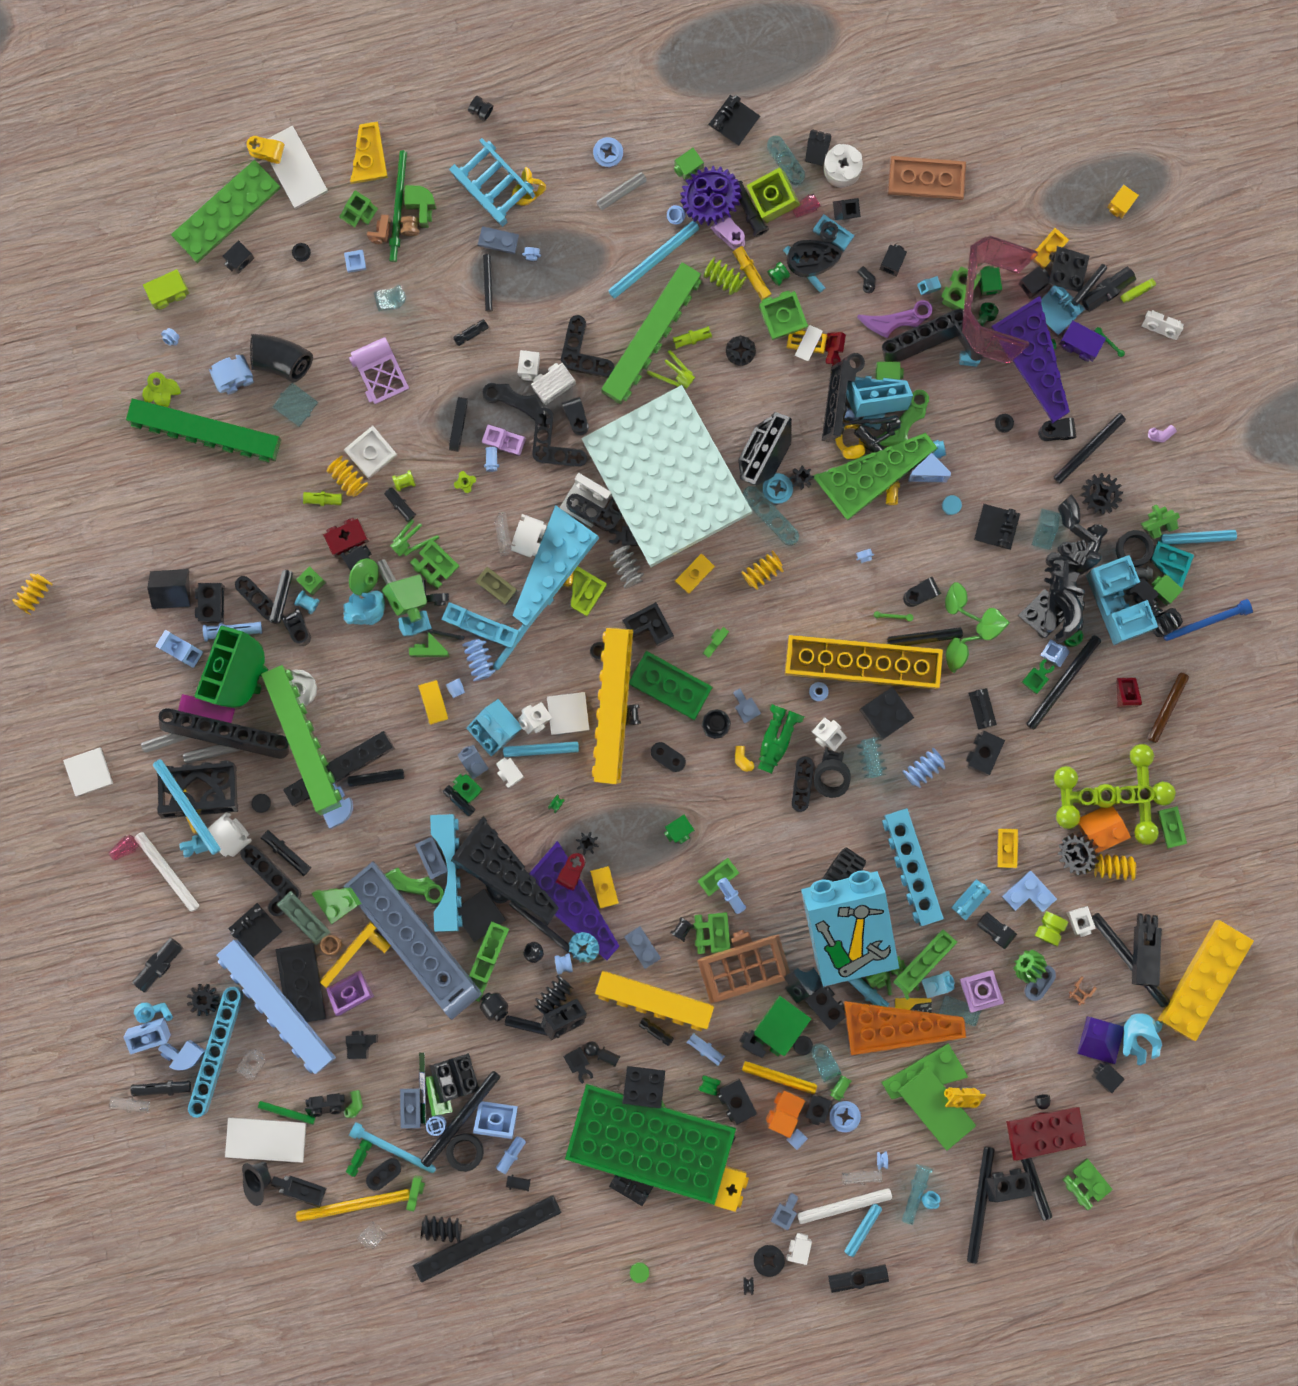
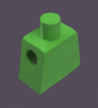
(406, 597)

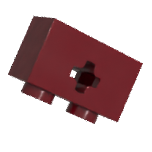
(335, 536)

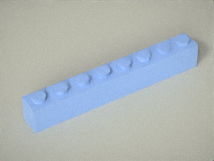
(275, 1006)

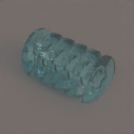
(871, 758)

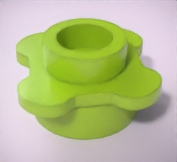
(464, 477)

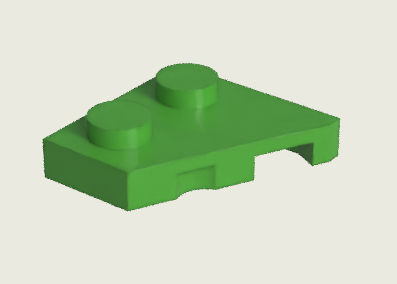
(336, 902)

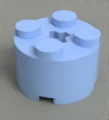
(231, 374)

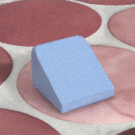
(1055, 653)

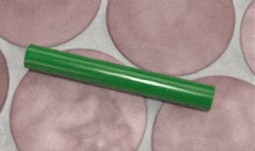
(286, 1112)

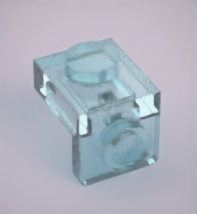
(390, 298)

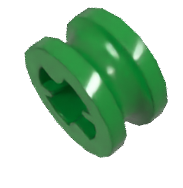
(556, 803)

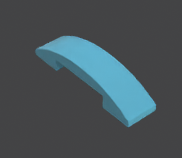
(480, 625)

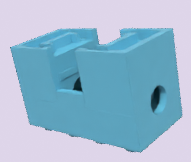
(1108, 588)

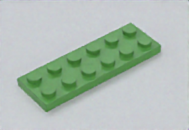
(225, 211)

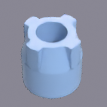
(455, 688)
(797, 1139)

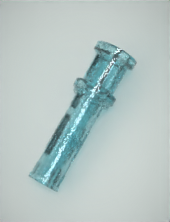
(918, 1184)

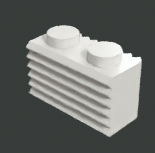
(553, 383)

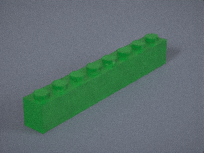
(203, 430)

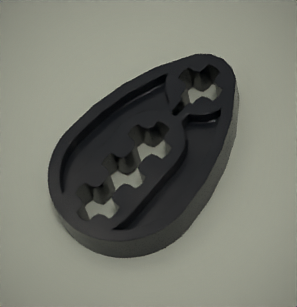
(812, 268)

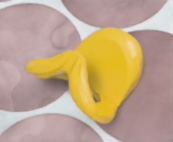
(527, 176)
(851, 452)

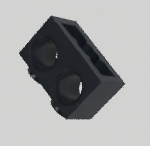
(215, 602)
(822, 1010)
(563, 1019)
(1009, 1190)

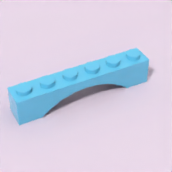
(446, 914)

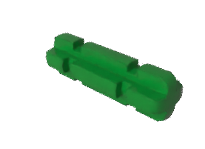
(358, 1158)

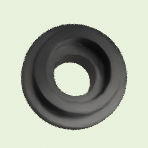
(1010, 423)

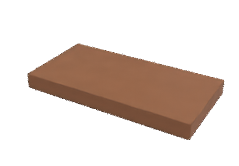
(927, 178)

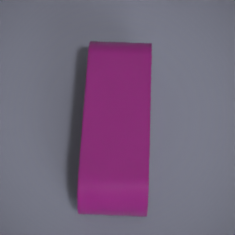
(203, 708)

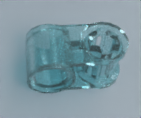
(827, 1064)

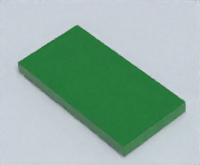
(670, 685)

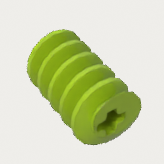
(724, 277)

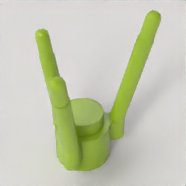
(684, 376)

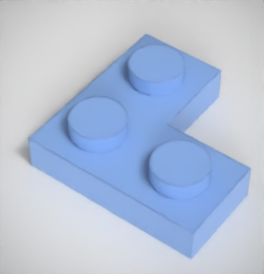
(1029, 888)

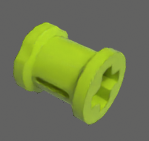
(404, 481)

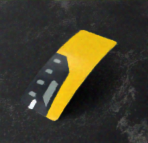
(915, 1004)

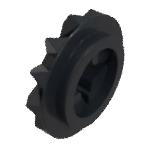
(748, 355)
(778, 1260)

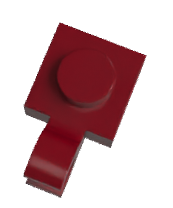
(834, 345)

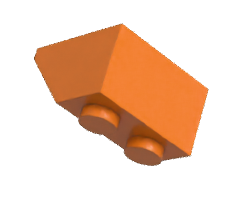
(1104, 828)

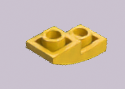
(433, 702)

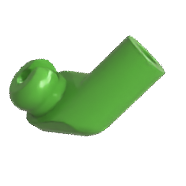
(356, 1105)

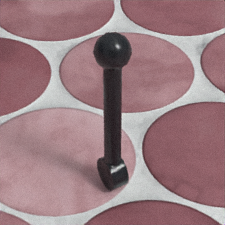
(445, 634)

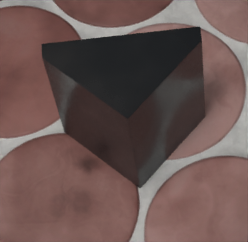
(169, 589)

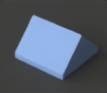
(930, 471)
(495, 1120)

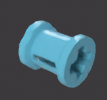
(306, 602)

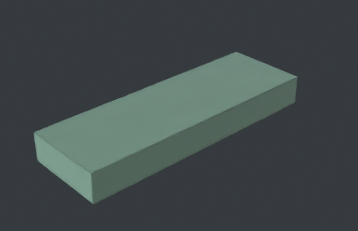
(303, 917)

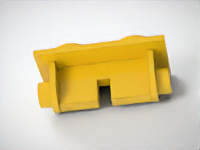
(963, 1098)

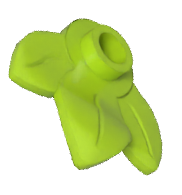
(160, 393)

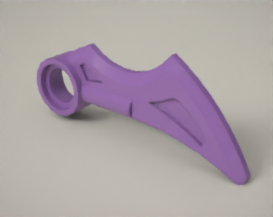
(886, 324)

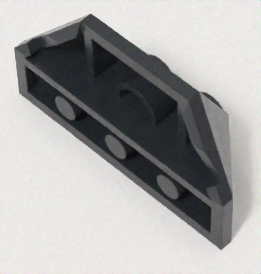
(765, 449)

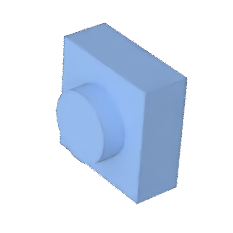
(355, 261)

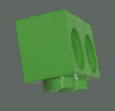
(957, 288)

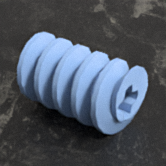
(479, 659)
(924, 768)

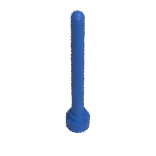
(1244, 607)

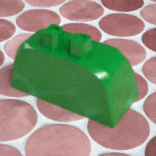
(232, 669)

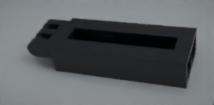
(1146, 958)

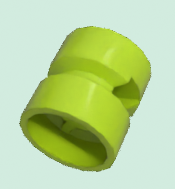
(1051, 928)

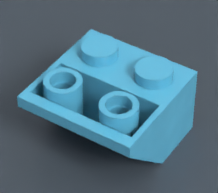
(494, 727)

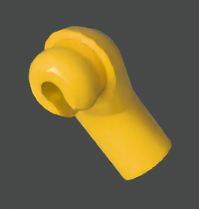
(741, 761)

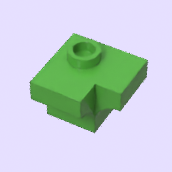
(358, 209)

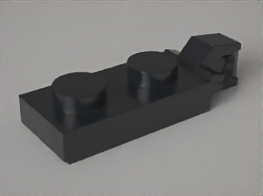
(300, 1190)

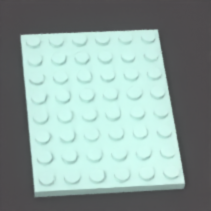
(666, 476)

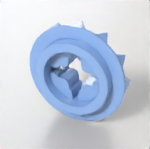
(605, 144)
(849, 1124)

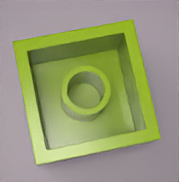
(773, 195)

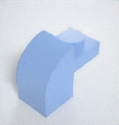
(179, 649)
(342, 814)
(184, 1059)

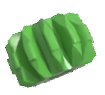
(1030, 966)

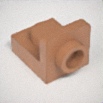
(383, 230)
(741, 938)

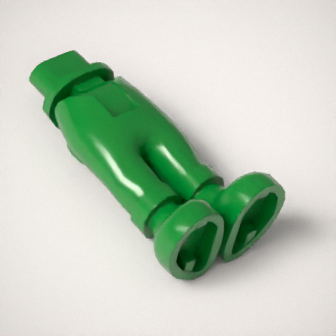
(772, 747)

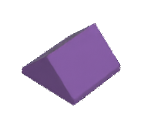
(349, 993)

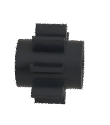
(798, 481)
(589, 847)

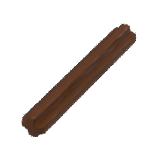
(1168, 707)

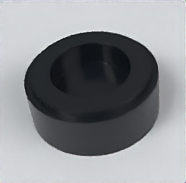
(803, 1045)

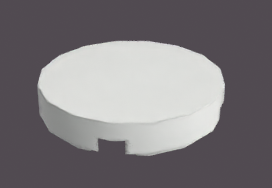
(306, 685)

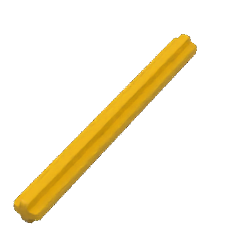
(352, 1205)

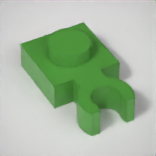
(718, 636)
(416, 1189)

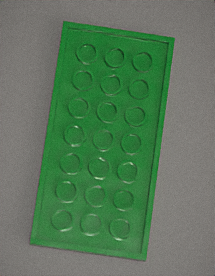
(650, 1144)

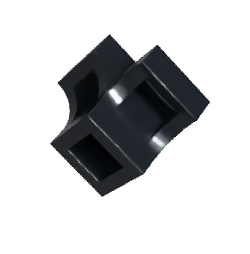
(802, 983)
(359, 1044)

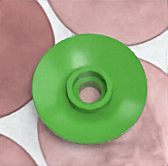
(363, 576)

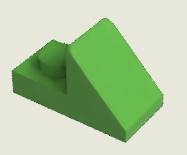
(434, 649)

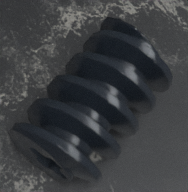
(554, 995)
(441, 1229)

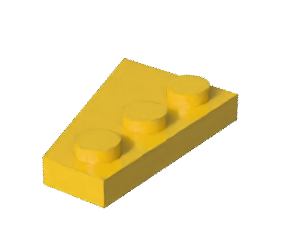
(369, 155)

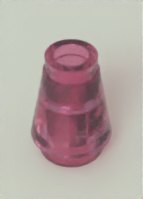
(807, 205)
(124, 847)

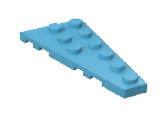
(558, 555)

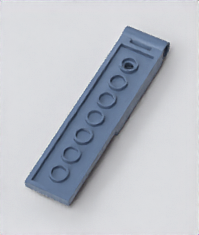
(414, 941)

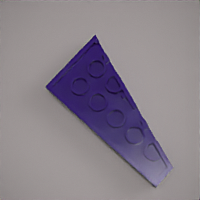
(1038, 360)
(575, 907)

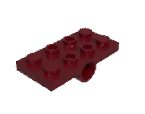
(1046, 1133)

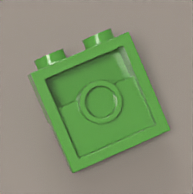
(783, 315)

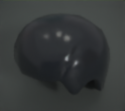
(716, 724)

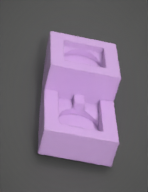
(503, 440)

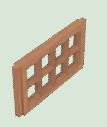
(709, 979)

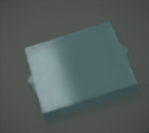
(295, 404)

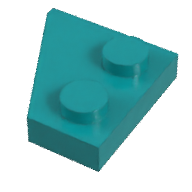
(1172, 562)

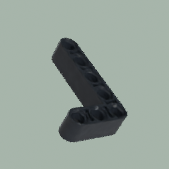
(928, 336)

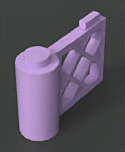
(371, 356)

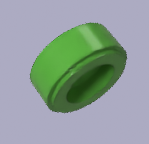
(639, 1272)

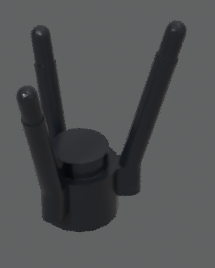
(888, 424)

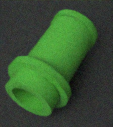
(840, 1088)

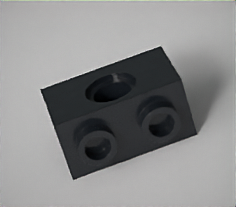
(993, 745)
(745, 1110)

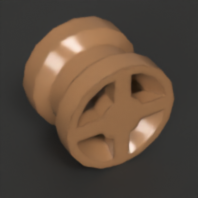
(410, 226)

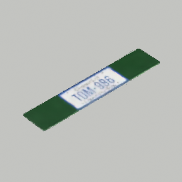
(422, 1086)

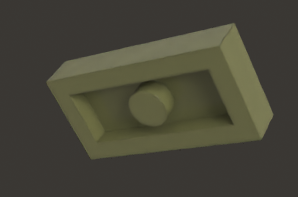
(496, 585)

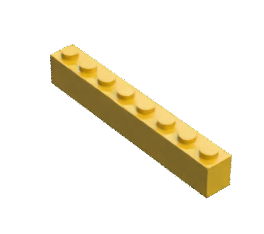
(613, 705)

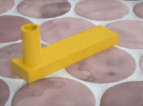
(367, 933)

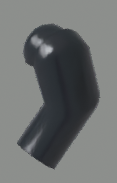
(869, 280)

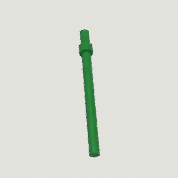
(394, 241)

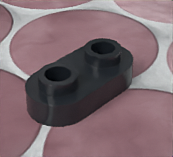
(667, 757)
(384, 1174)

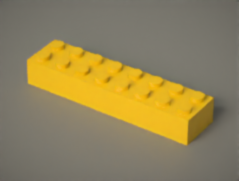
(863, 662)

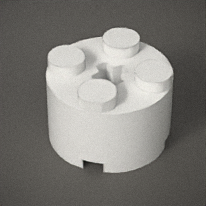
(840, 155)
(527, 536)
(229, 835)

